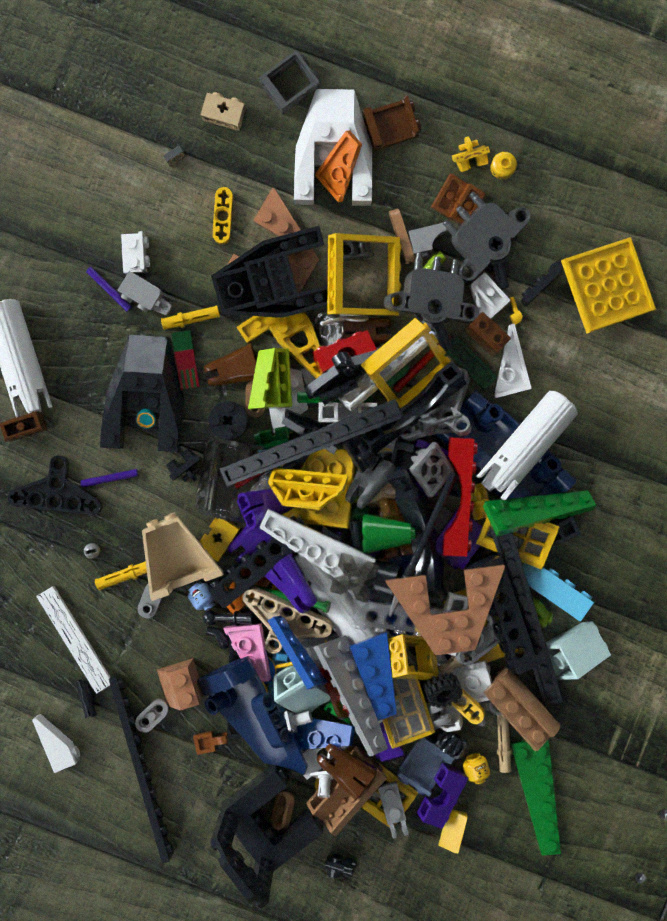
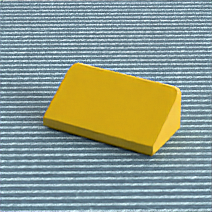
(453, 831)

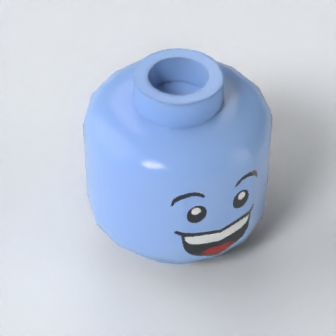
(200, 596)

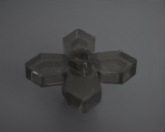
(359, 586)

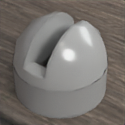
(89, 547)

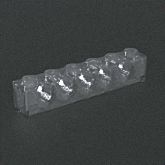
(382, 609)

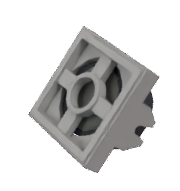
(430, 470)

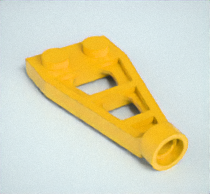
(291, 325)

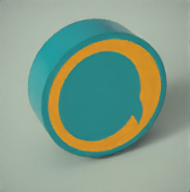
(146, 418)

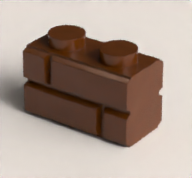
(23, 426)

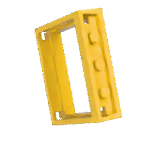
(335, 272)
(393, 349)

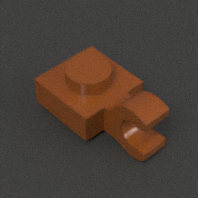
(207, 742)

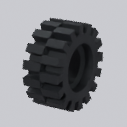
(443, 690)

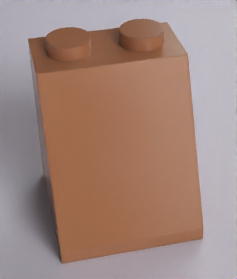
(181, 684)

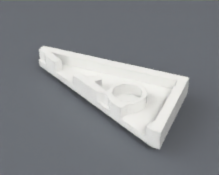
(513, 371)

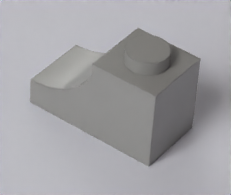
(423, 238)

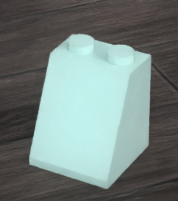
(577, 651)
(293, 694)

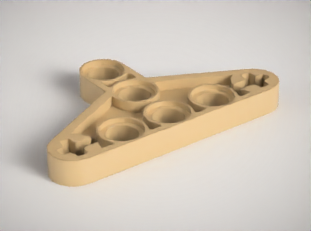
(299, 628)

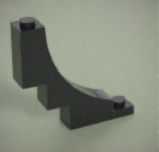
(415, 510)

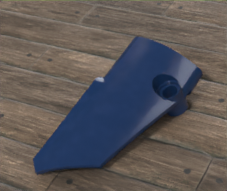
(246, 705)

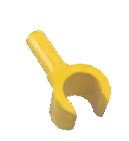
(517, 316)

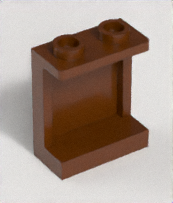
(391, 123)
(487, 334)

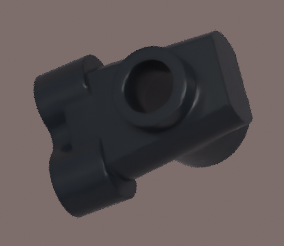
(337, 866)

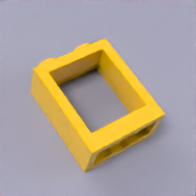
(399, 660)

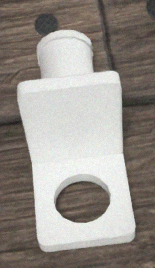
(297, 719)
(324, 782)

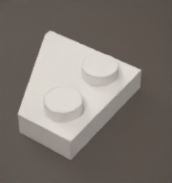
(488, 295)

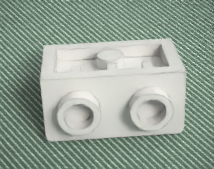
(134, 252)

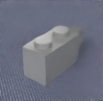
(144, 293)

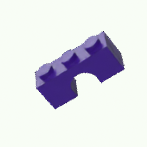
(437, 810)

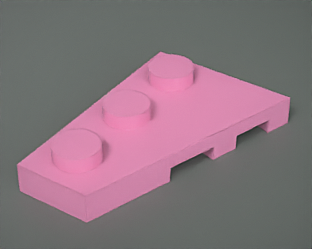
(250, 641)

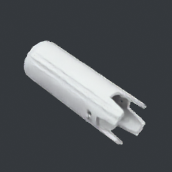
(19, 359)
(528, 443)
(341, 605)

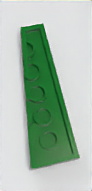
(515, 513)
(538, 789)

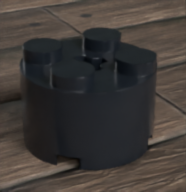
(227, 431)
(379, 589)

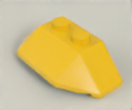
(306, 488)

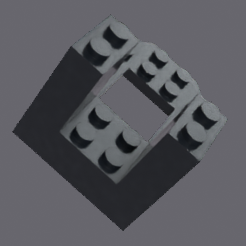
(245, 820)

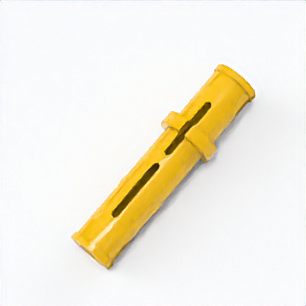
(190, 317)
(131, 572)

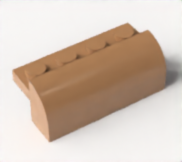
(521, 708)
(341, 806)

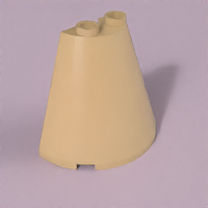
(174, 557)

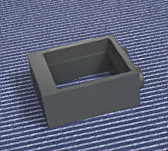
(281, 67)

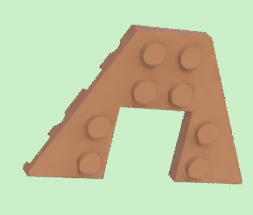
(278, 220)
(449, 630)

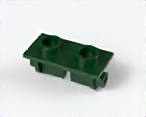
(269, 440)

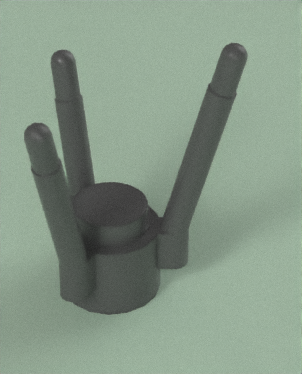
(428, 424)

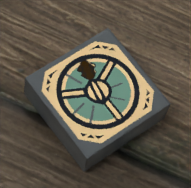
(174, 156)

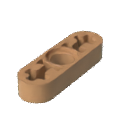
(400, 231)

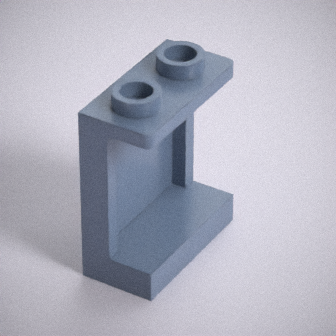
(422, 765)

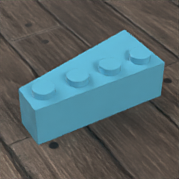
(558, 591)

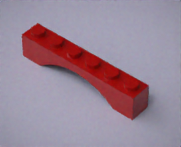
(455, 537)

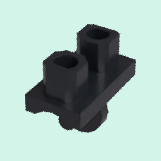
(359, 453)
(177, 470)

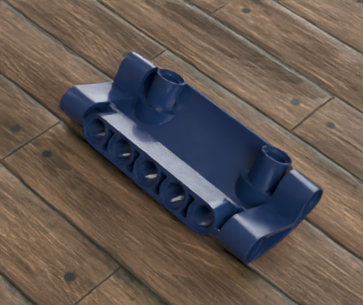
(492, 433)

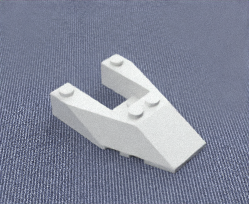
(326, 121)

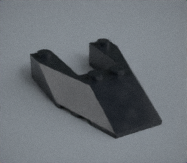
(263, 281)
(144, 380)

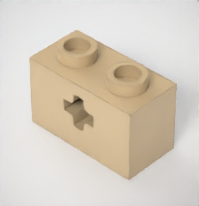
(230, 118)

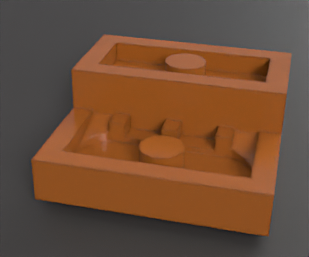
(455, 194)

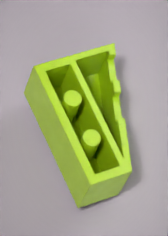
(271, 380)

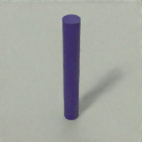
(109, 289)
(109, 478)

